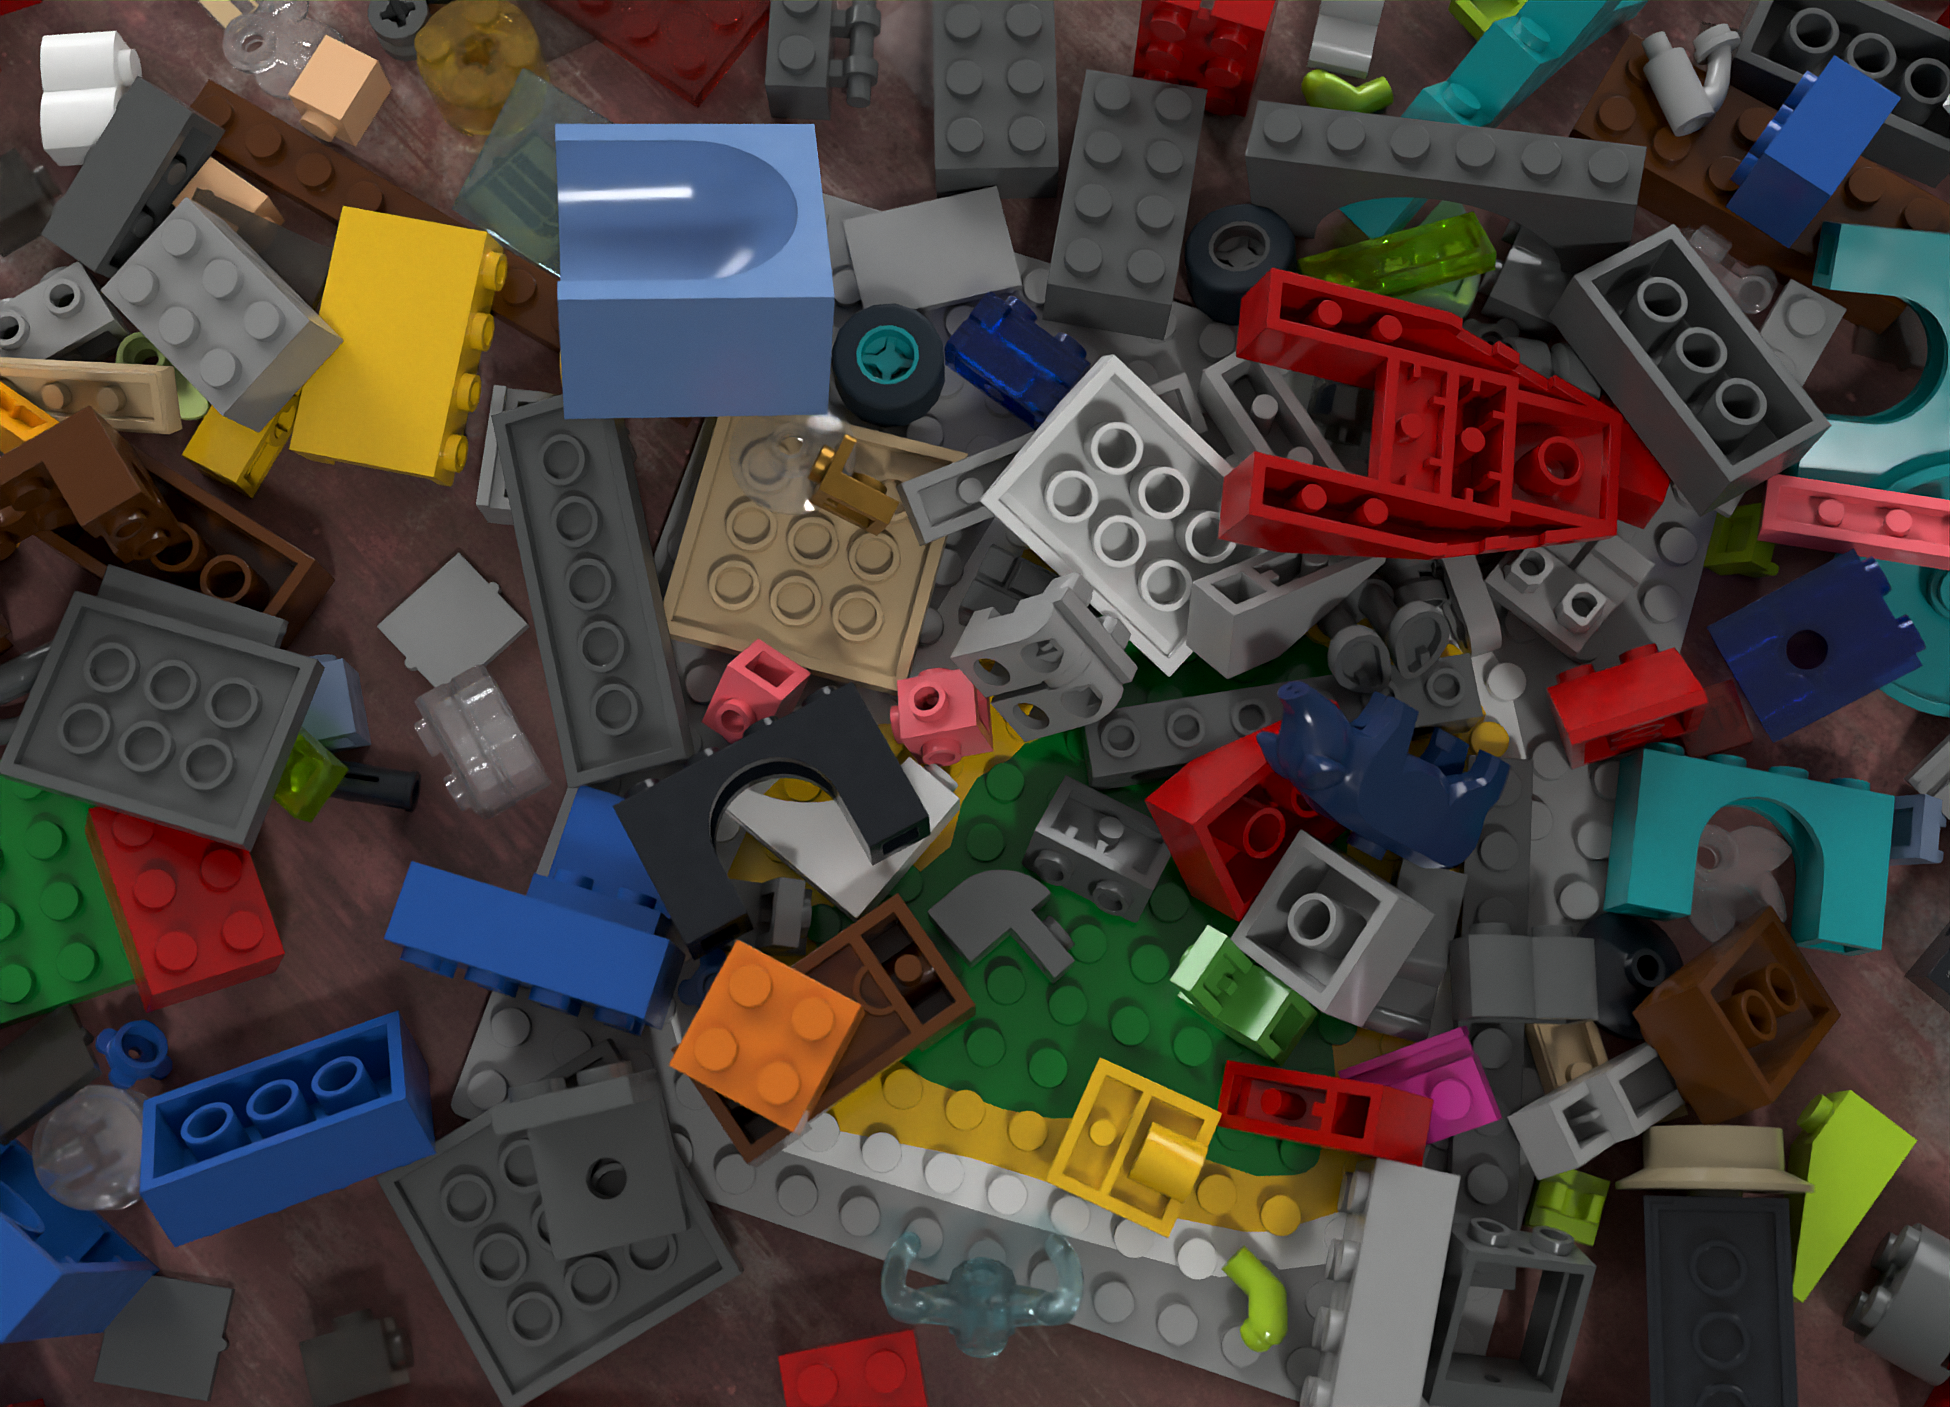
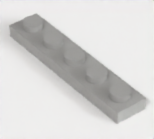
(950, 495)

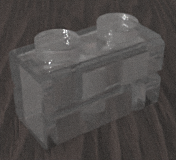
(480, 742)

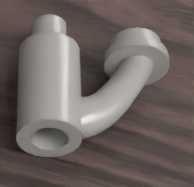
(1675, 83)

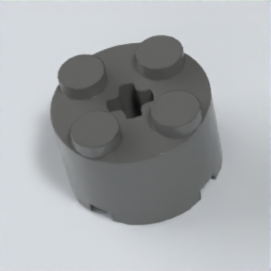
(1909, 1304)

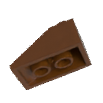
(1738, 1019)

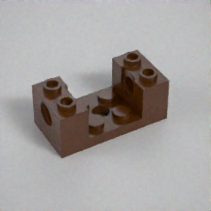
(88, 473)
(908, 1005)

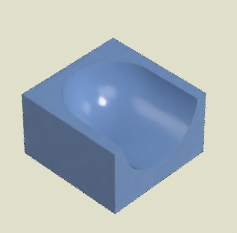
(692, 271)

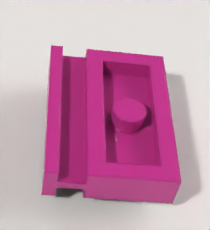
(1441, 1070)

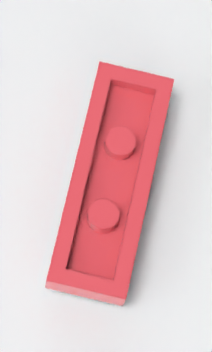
(1858, 518)

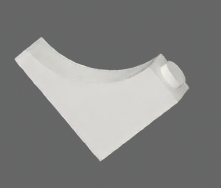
(823, 848)

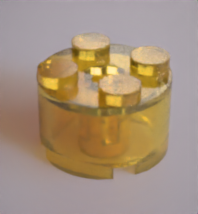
(473, 59)

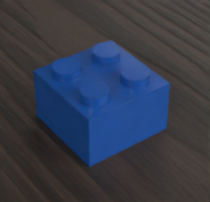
(1809, 149)

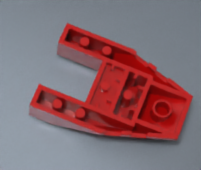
(1462, 436)

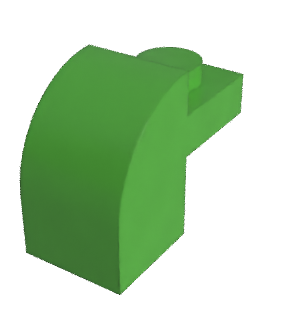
(1242, 997)

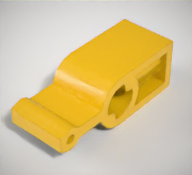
(237, 453)

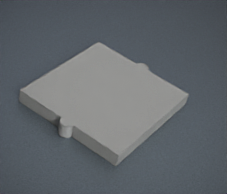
(452, 623)

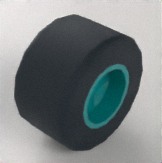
(885, 341)

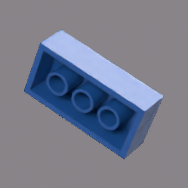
(534, 945)
(285, 1129)

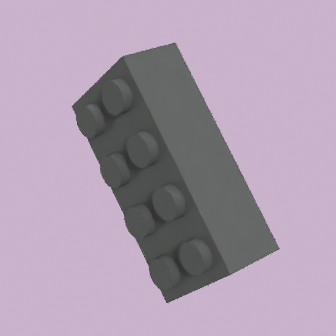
(1877, 39)
(995, 97)
(1124, 205)
(1687, 369)

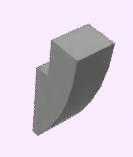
(1596, 1111)

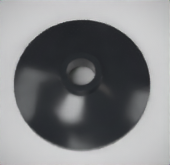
(1619, 946)

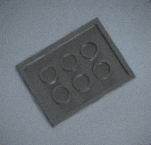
(162, 720)

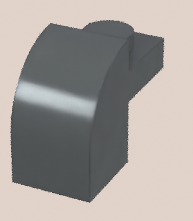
(998, 905)
(778, 913)

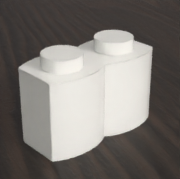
(81, 88)

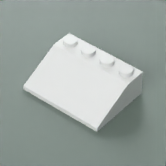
(1126, 502)

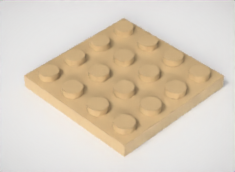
(809, 581)

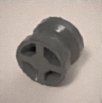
(398, 38)

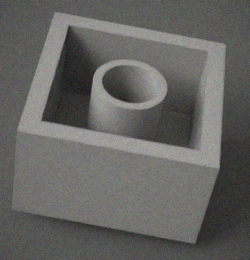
(1331, 928)

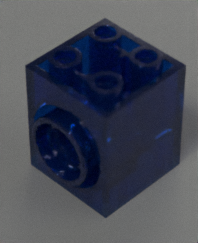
(1850, 618)

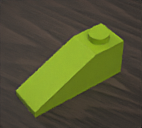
(1849, 1158)

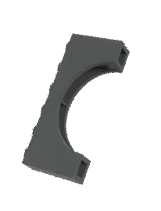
(1562, 188)

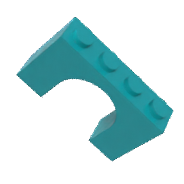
(1916, 431)
(1834, 831)

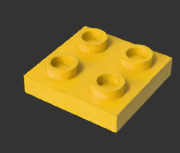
(1133, 1147)

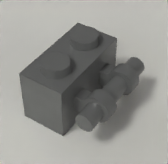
(803, 61)

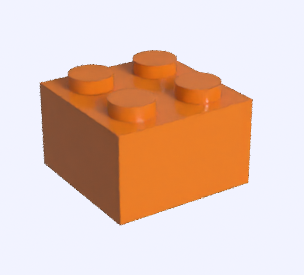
(768, 1037)

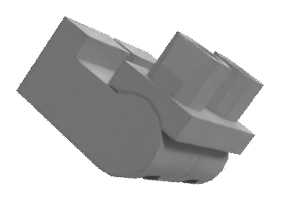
(1566, 603)
(1048, 657)

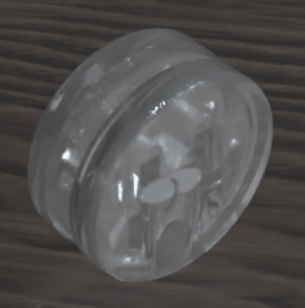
(92, 1149)

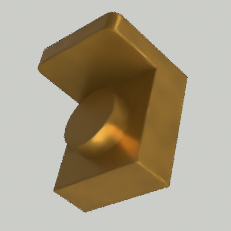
(852, 498)

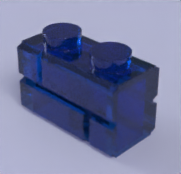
(1015, 358)

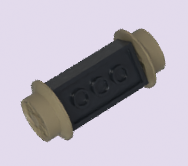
(1718, 1266)

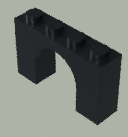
(823, 743)

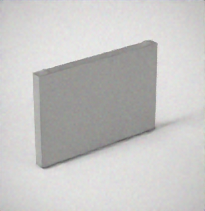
(933, 252)

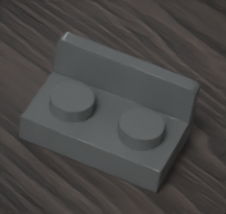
(1098, 850)

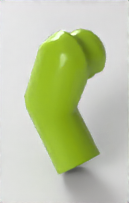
(1331, 92)
(1267, 1301)

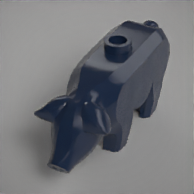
(1374, 788)

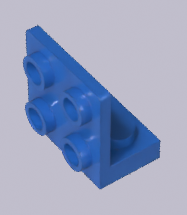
(600, 869)

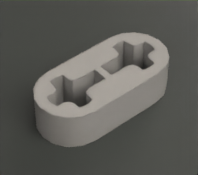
(1468, 605)

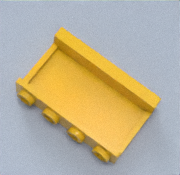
(413, 328)

